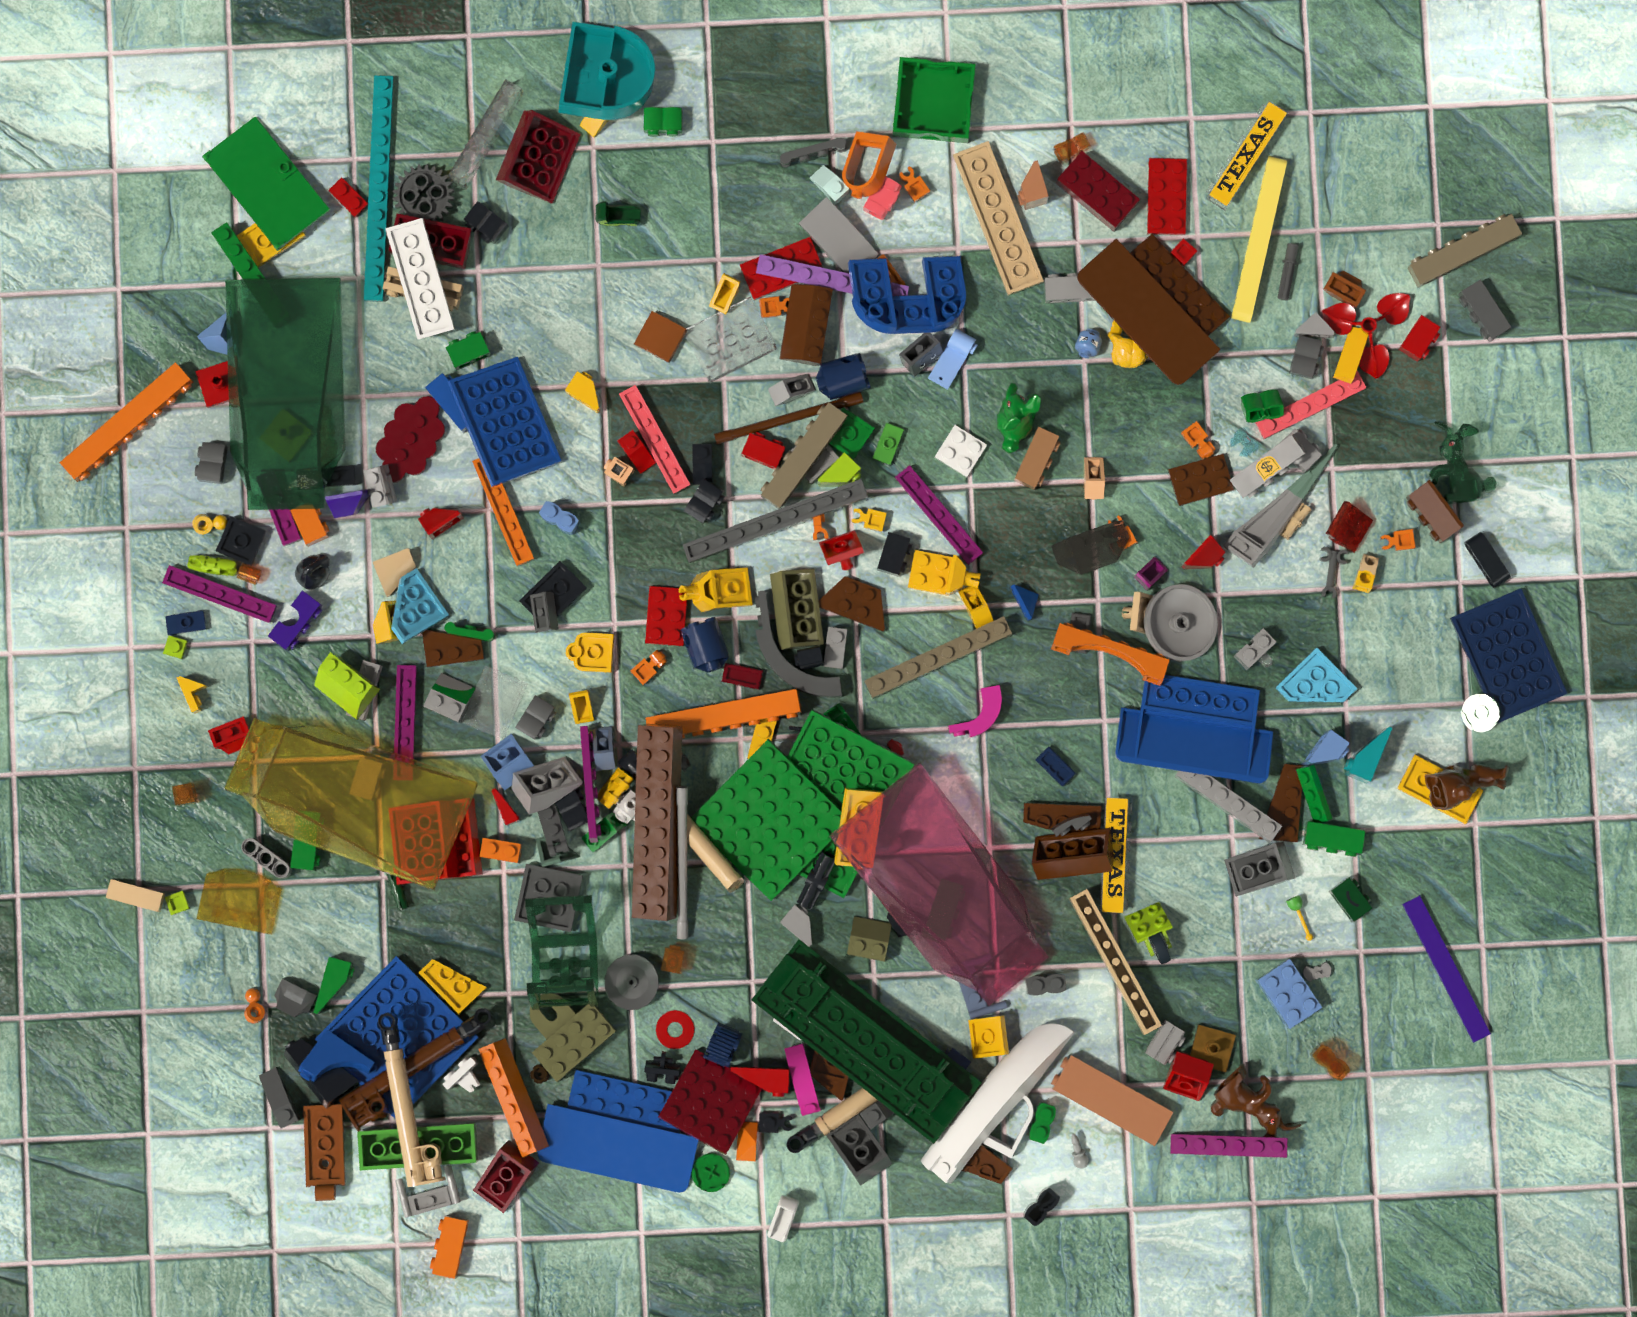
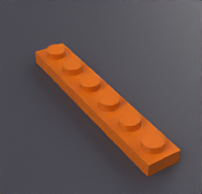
(506, 518)

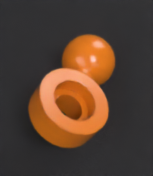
(253, 996)

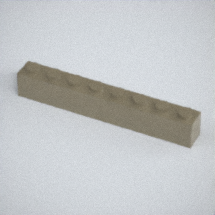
(938, 657)

